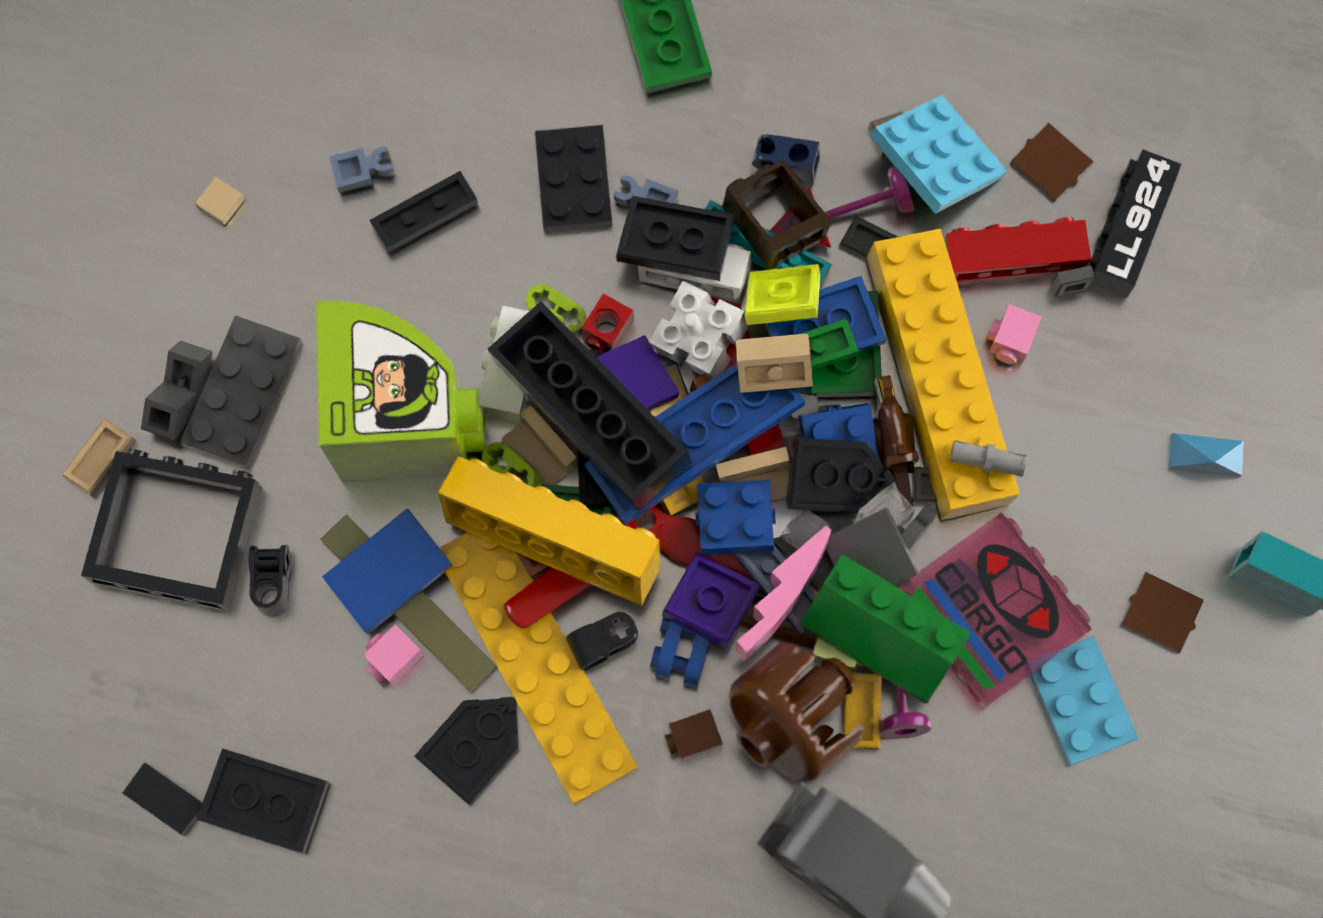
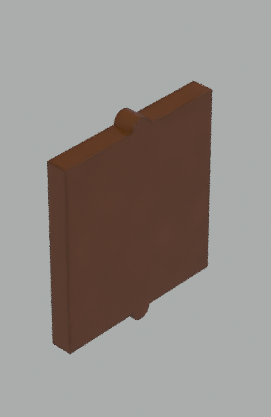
(1051, 162)
(1162, 612)

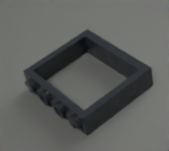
(218, 597)

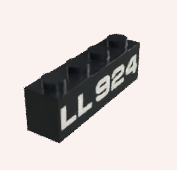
(1134, 223)

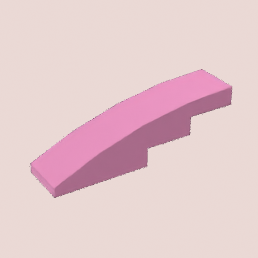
(790, 582)

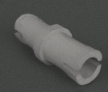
(988, 458)

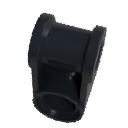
(269, 571)
(594, 642)

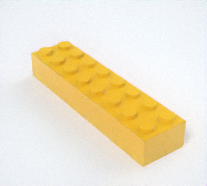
(939, 369)

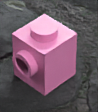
(1013, 335)
(391, 655)

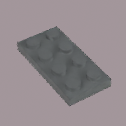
(241, 392)

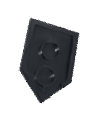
(834, 475)
(472, 745)

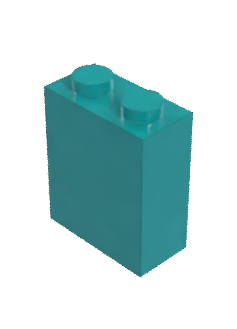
(1281, 573)

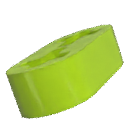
(560, 304)
(516, 462)

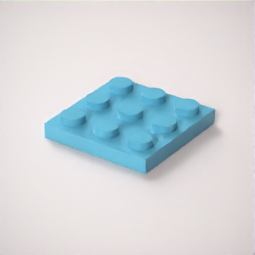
(938, 153)

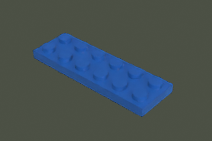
(711, 427)

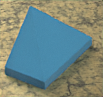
(1206, 454)

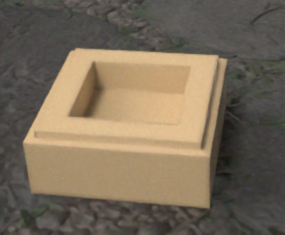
(219, 200)

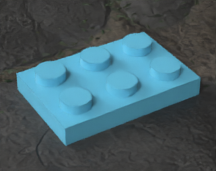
(1083, 702)

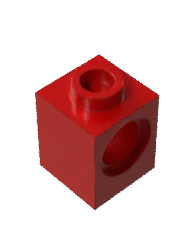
(611, 311)

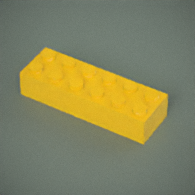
(550, 529)

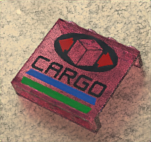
(1006, 603)

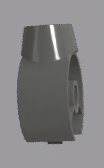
(851, 859)

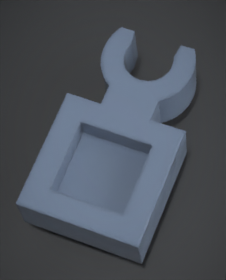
(354, 169)
(650, 190)

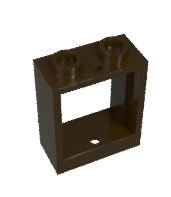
(791, 242)

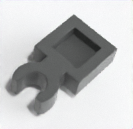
(918, 525)

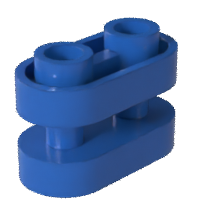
(666, 659)

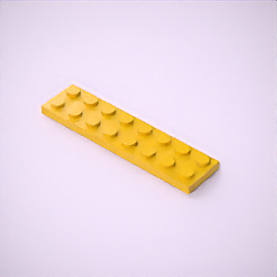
(539, 670)

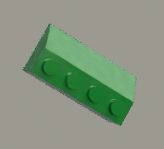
(884, 629)

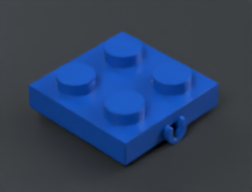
(844, 423)
(735, 517)

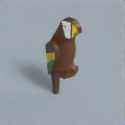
(894, 436)

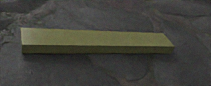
(422, 617)

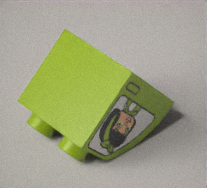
(389, 397)

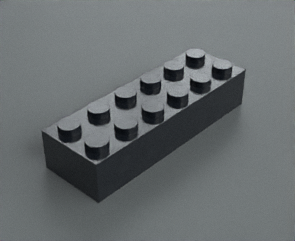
(590, 406)

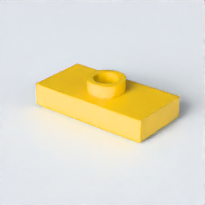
(864, 708)

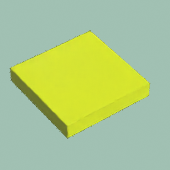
(782, 294)

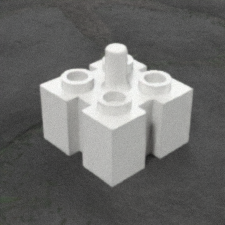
(699, 331)

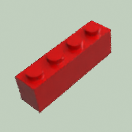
(1018, 250)

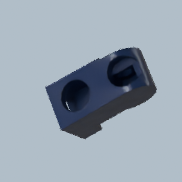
(799, 154)

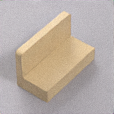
(774, 363)
(541, 447)
(769, 465)

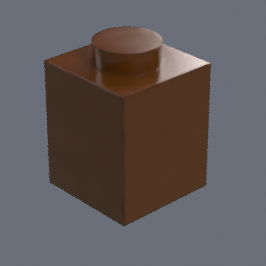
(693, 736)

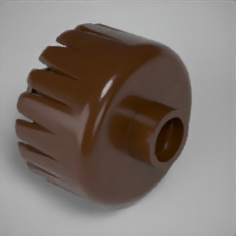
(781, 715)

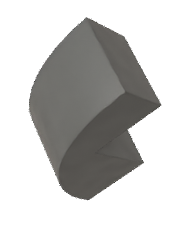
(175, 399)

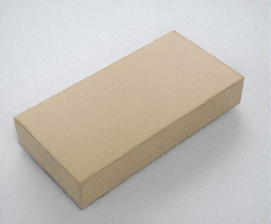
(95, 458)

